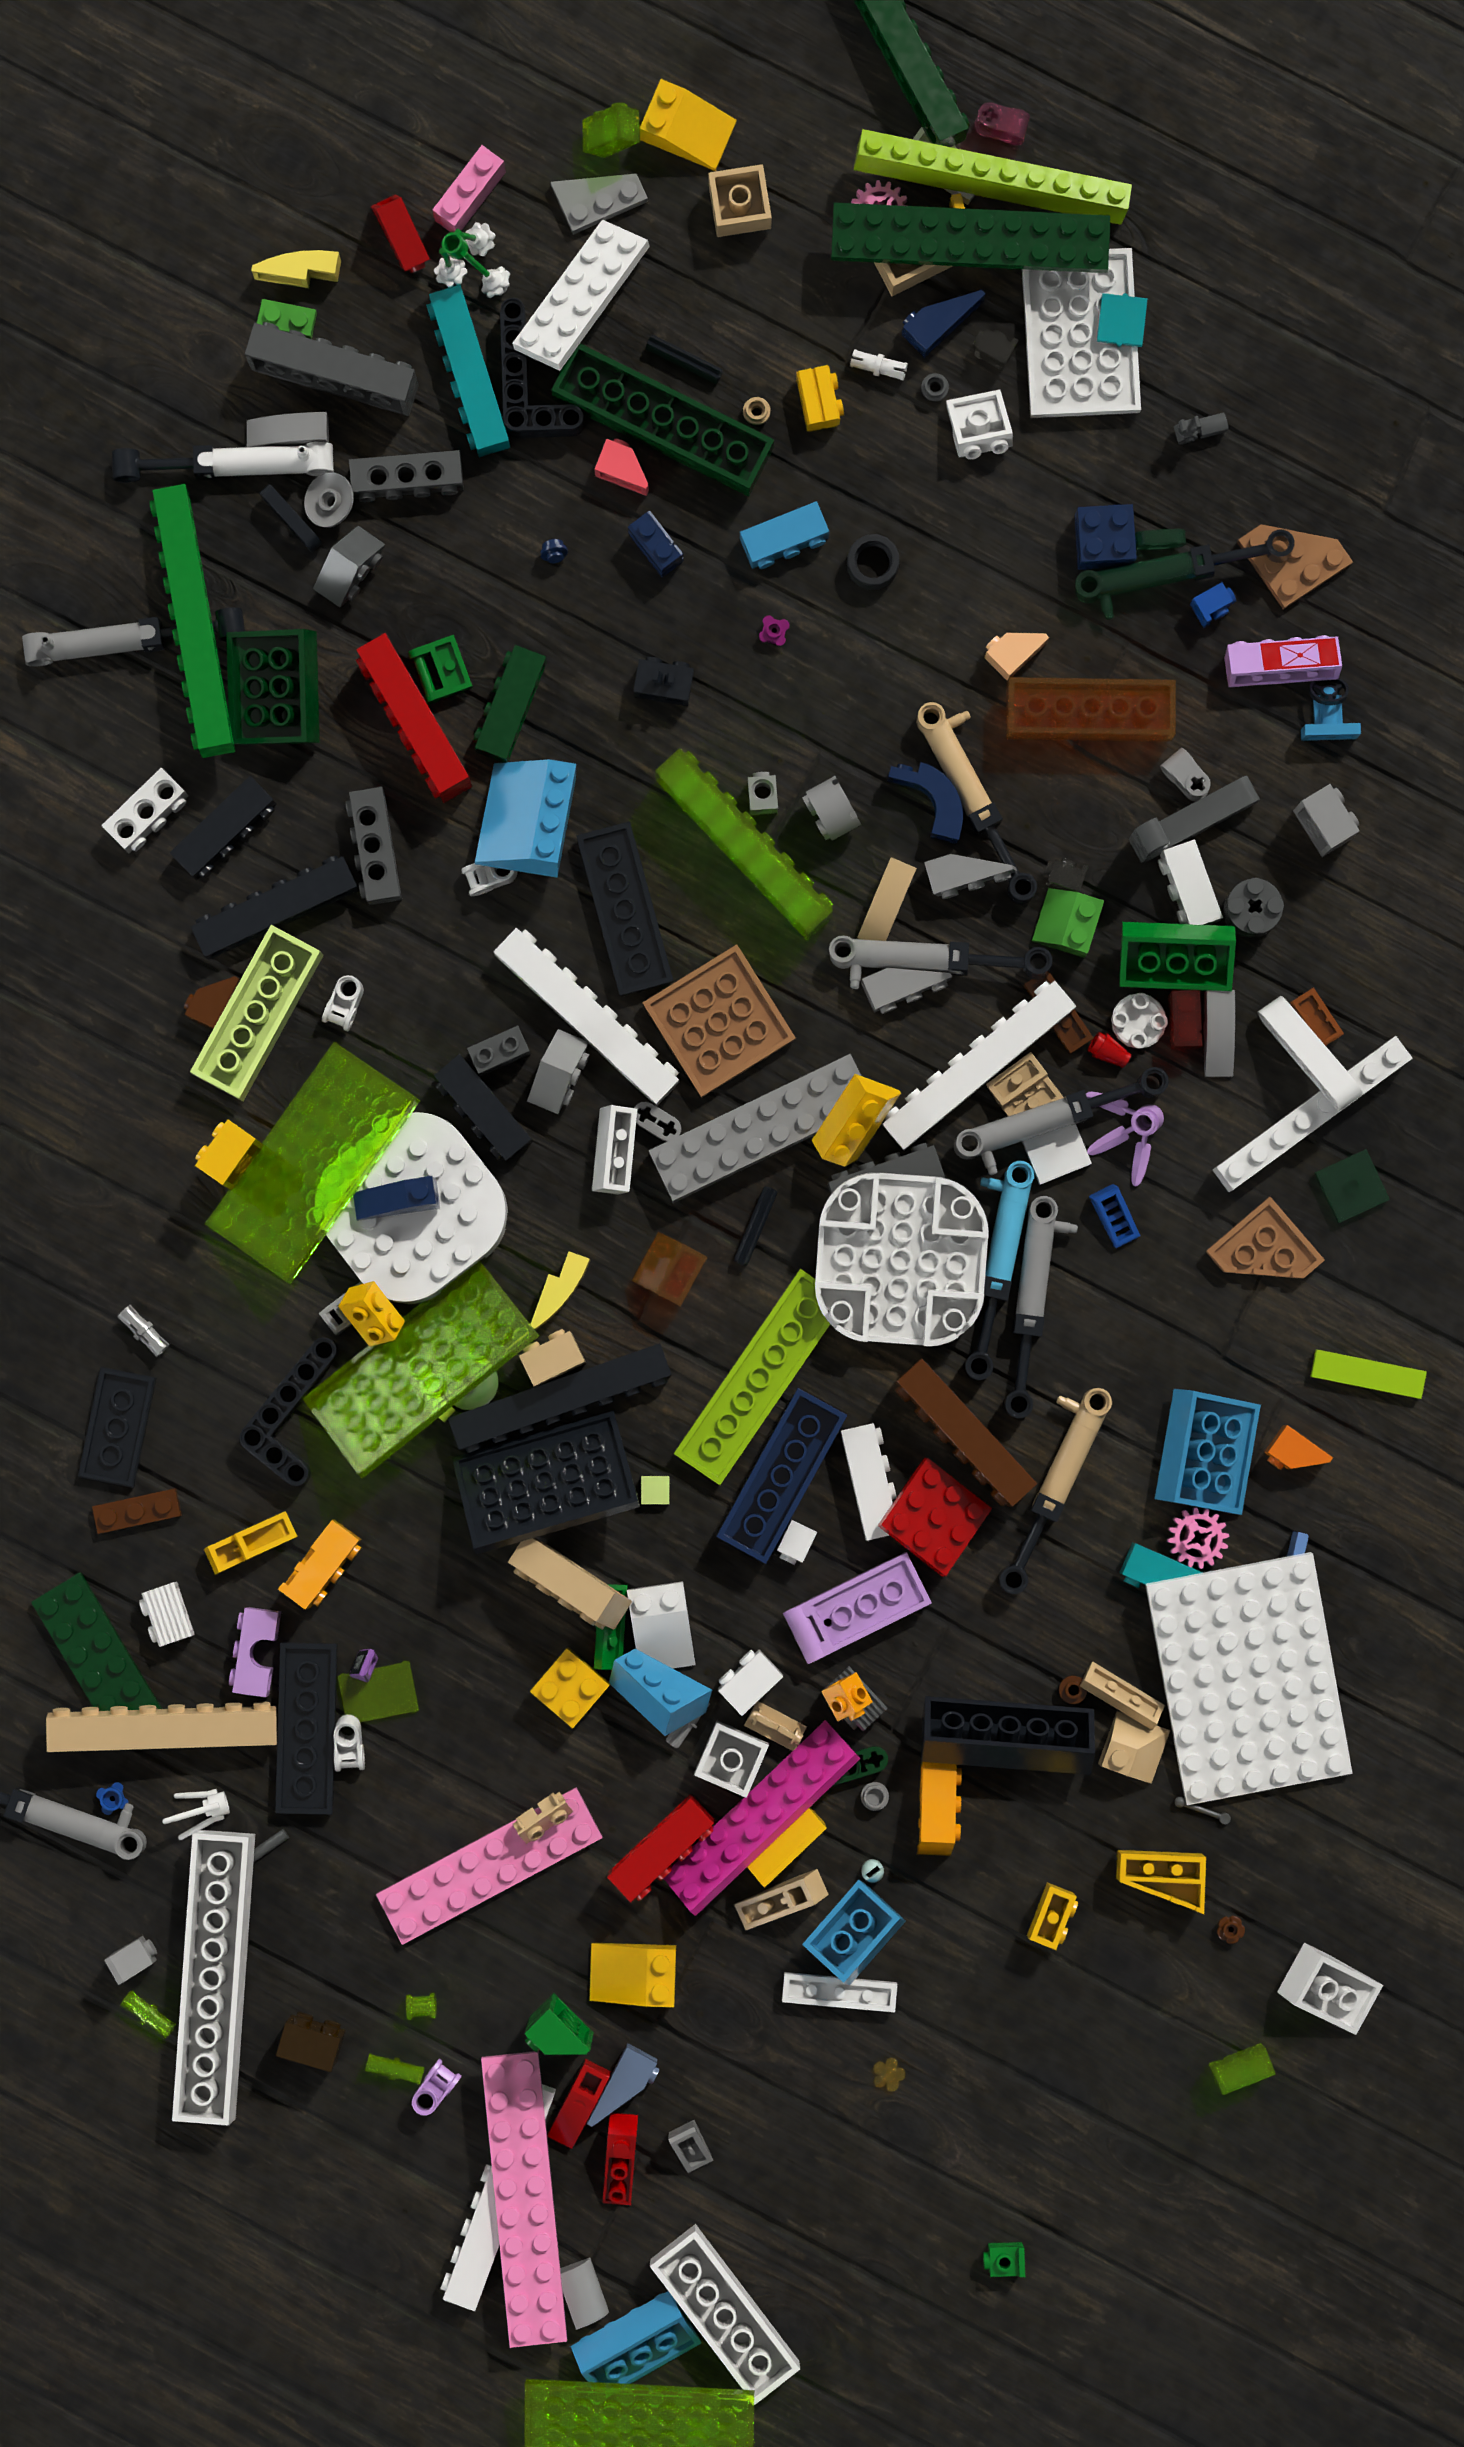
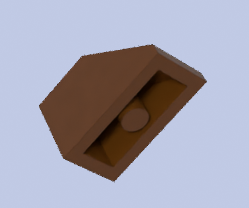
(210, 1001)

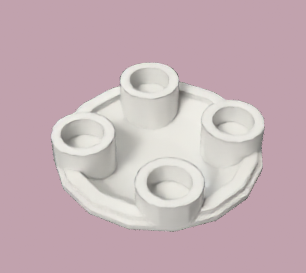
(1139, 1020)

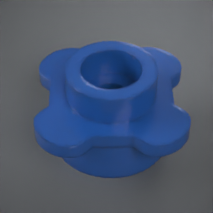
(104, 1795)

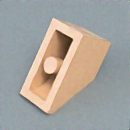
(1014, 651)

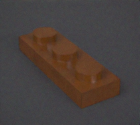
(1071, 1028)
(136, 1511)

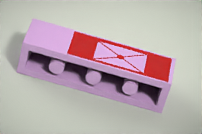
(1283, 661)

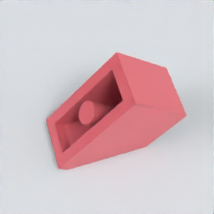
(621, 467)

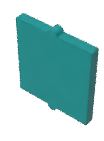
(1122, 320)

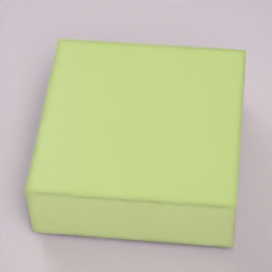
(655, 1489)

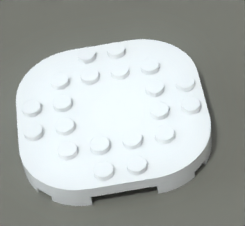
(425, 1250)
(901, 1259)

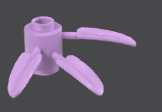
(1120, 1134)

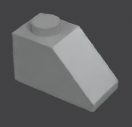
(131, 1959)

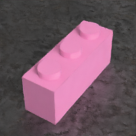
(469, 190)

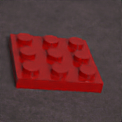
(934, 1517)

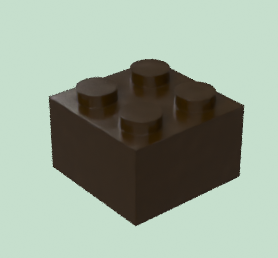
(311, 2041)

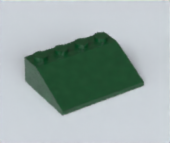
(273, 686)

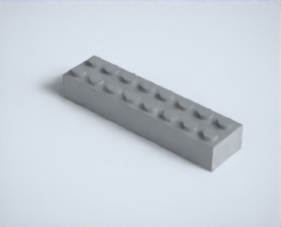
(751, 1131)

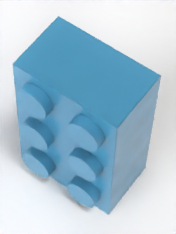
(854, 1932)

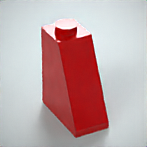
(401, 233)

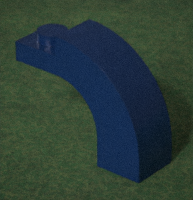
(941, 793)

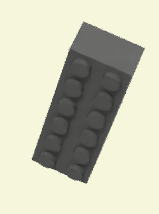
(332, 368)

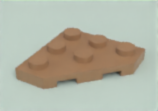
(1310, 564)
(1265, 1246)

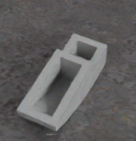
(288, 429)
(1219, 1033)

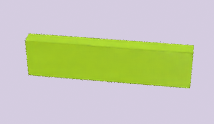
(1368, 1374)

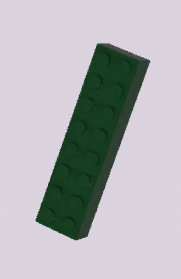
(663, 419)

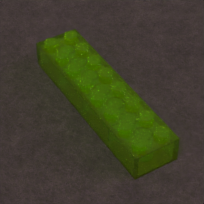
(744, 844)

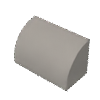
(583, 2293)

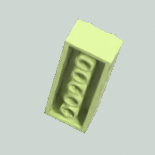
(257, 1013)

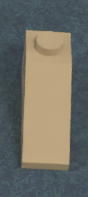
(782, 1899)

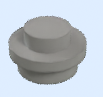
(874, 1796)

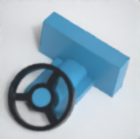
(1328, 714)

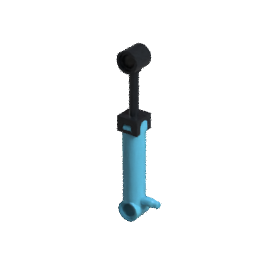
(1001, 1255)

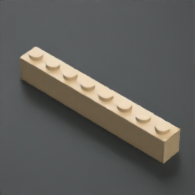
(161, 1727)

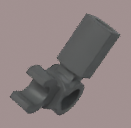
(1190, 429)

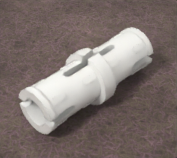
(878, 364)

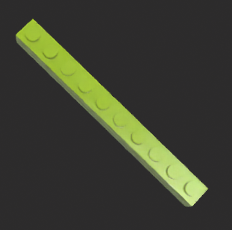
(991, 176)

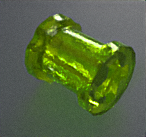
(421, 2006)

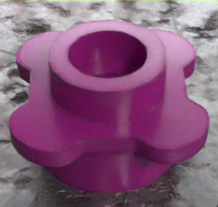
(774, 638)

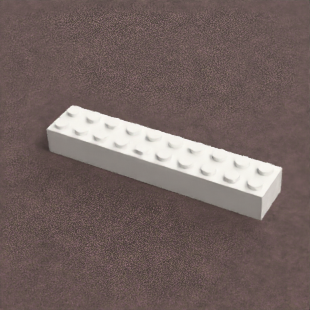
(213, 1977)

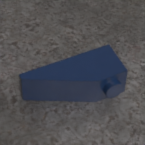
(938, 321)
(397, 1198)

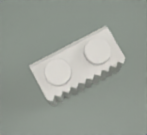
(166, 1614)

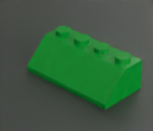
(557, 2030)

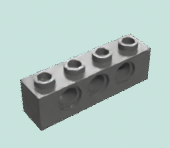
(365, 469)
(388, 887)

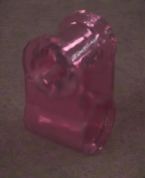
(1005, 124)

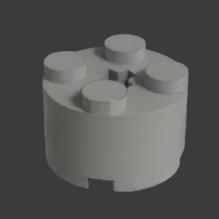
(833, 809)

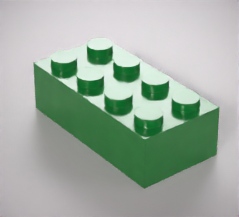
(1177, 956)

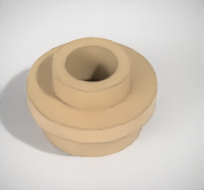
(756, 402)

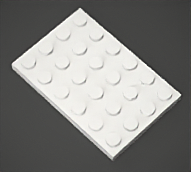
(1064, 361)

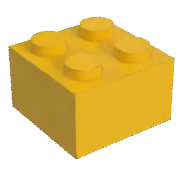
(570, 1687)

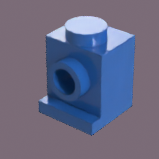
(1213, 603)

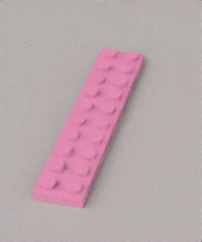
(524, 2199)

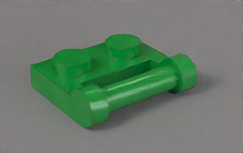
(449, 667)

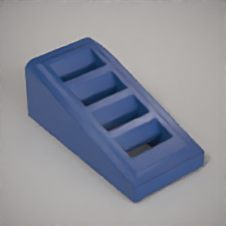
(1097, 1197)

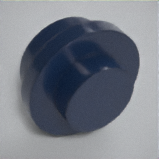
(553, 551)

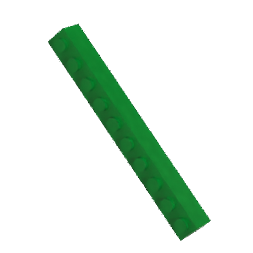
(193, 621)

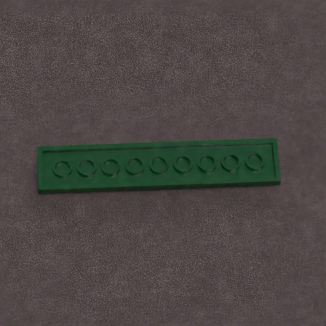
(970, 237)

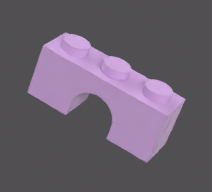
(250, 1676)

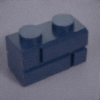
(655, 543)

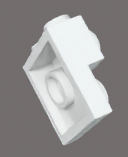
(980, 424)

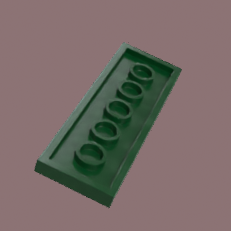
(92, 1647)

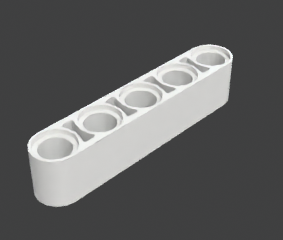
(1310, 1053)

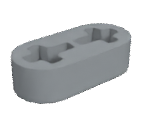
(660, 1115)

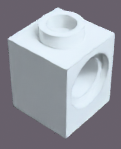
(796, 1542)

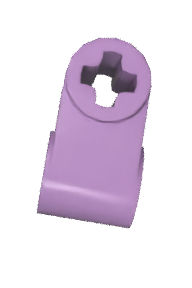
(435, 2087)

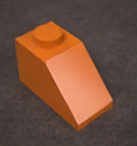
(1294, 1451)

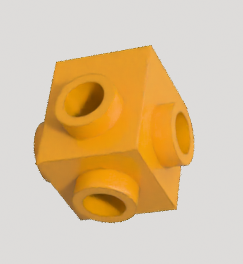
(847, 1697)

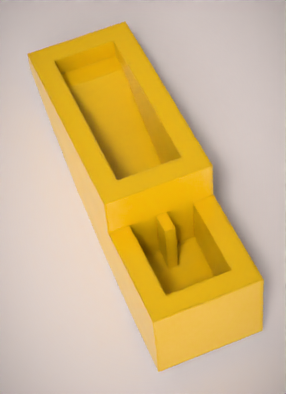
(250, 1542)

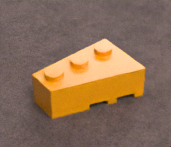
(321, 1565)

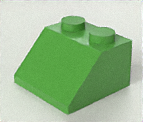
(1068, 921)

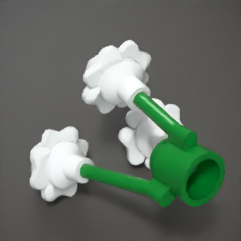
(454, 247)

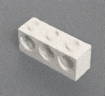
(145, 796)

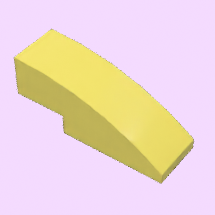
(299, 267)
(559, 1289)

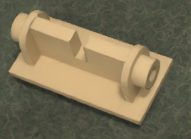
(775, 1726)
(533, 1826)

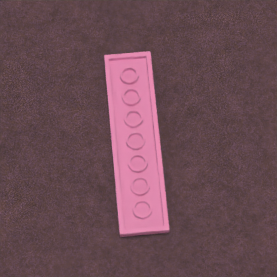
(482, 1871)

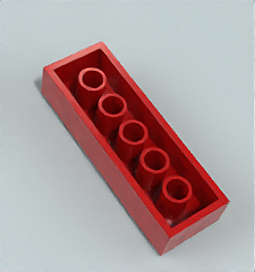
(416, 722)

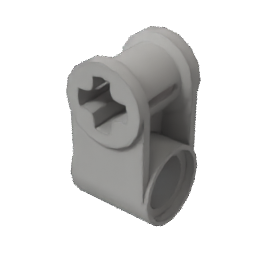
(1183, 771)

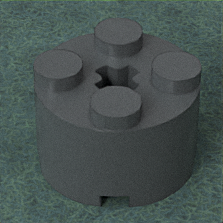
(1252, 892)

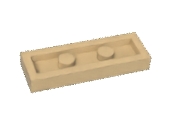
(1122, 1695)

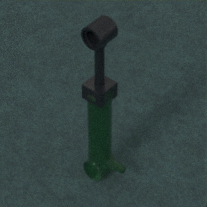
(1195, 565)

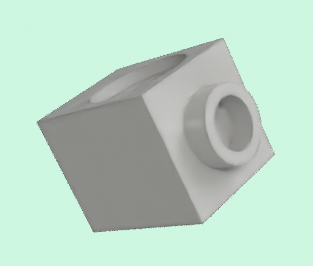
(762, 806)

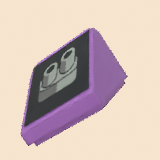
(364, 1665)

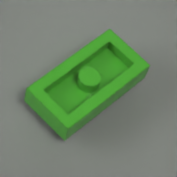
(288, 317)

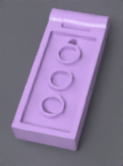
(857, 1607)

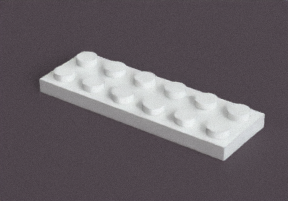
(581, 295)

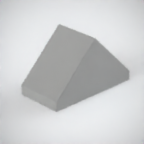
(690, 2146)

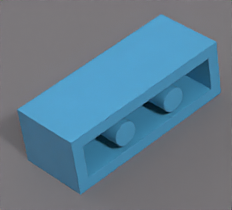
(784, 536)

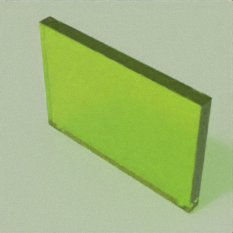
(385, 1695)

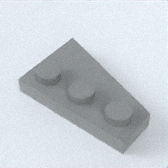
(597, 199)

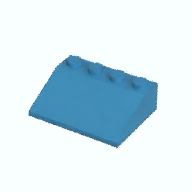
(527, 816)
(1207, 1451)

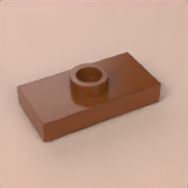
(1317, 1016)

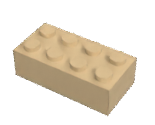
(569, 1584)

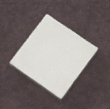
(1056, 1153)

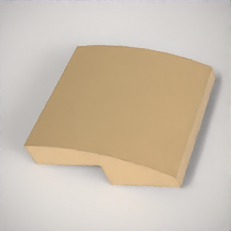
(1023, 1086)

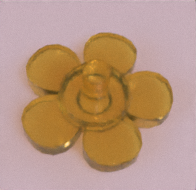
(888, 2074)

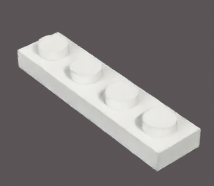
(834, 1993)

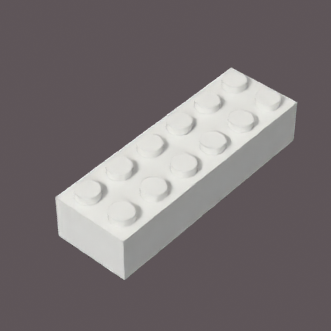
(724, 2313)

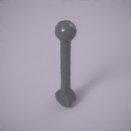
(1224, 1817)

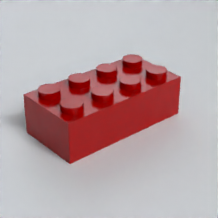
(660, 1848)

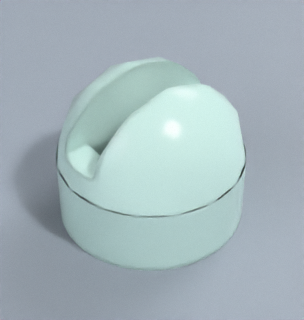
(868, 1866)

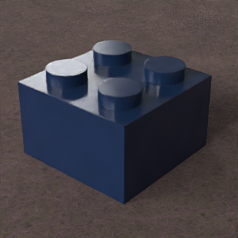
(1105, 536)

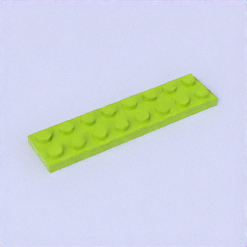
(756, 1381)

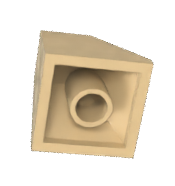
(1133, 1748)

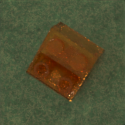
(669, 1269)

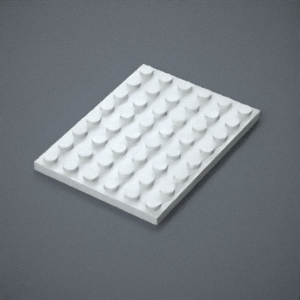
(1249, 1678)

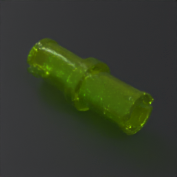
(148, 2014)
(394, 2068)

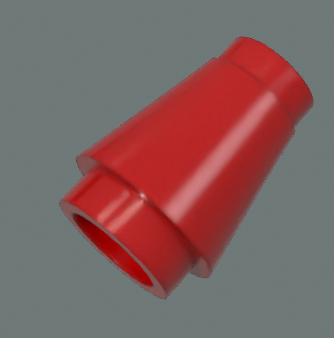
(1108, 1050)

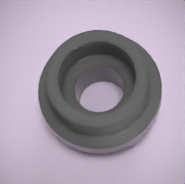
(939, 380)

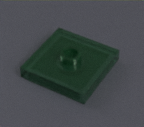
(1352, 1186)

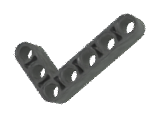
(1155, 835)

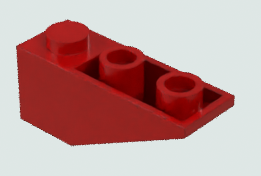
(579, 2103)
(620, 2158)

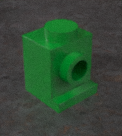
(1013, 2251)

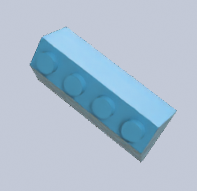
(636, 2342)

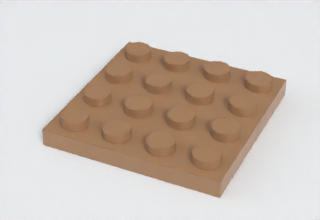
(719, 1021)

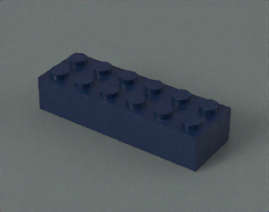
(781, 1475)

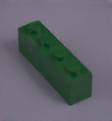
(510, 705)

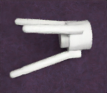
(215, 1806)

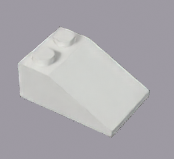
(662, 1623)
(1329, 1989)

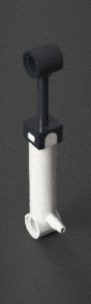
(208, 463)

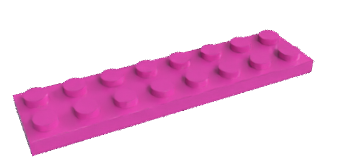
(761, 1817)

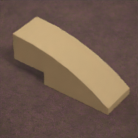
(887, 901)

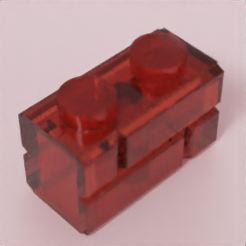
(1185, 1019)

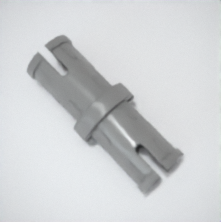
(143, 1330)

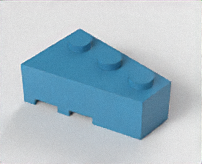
(659, 1691)

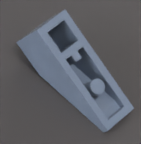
(627, 2080)

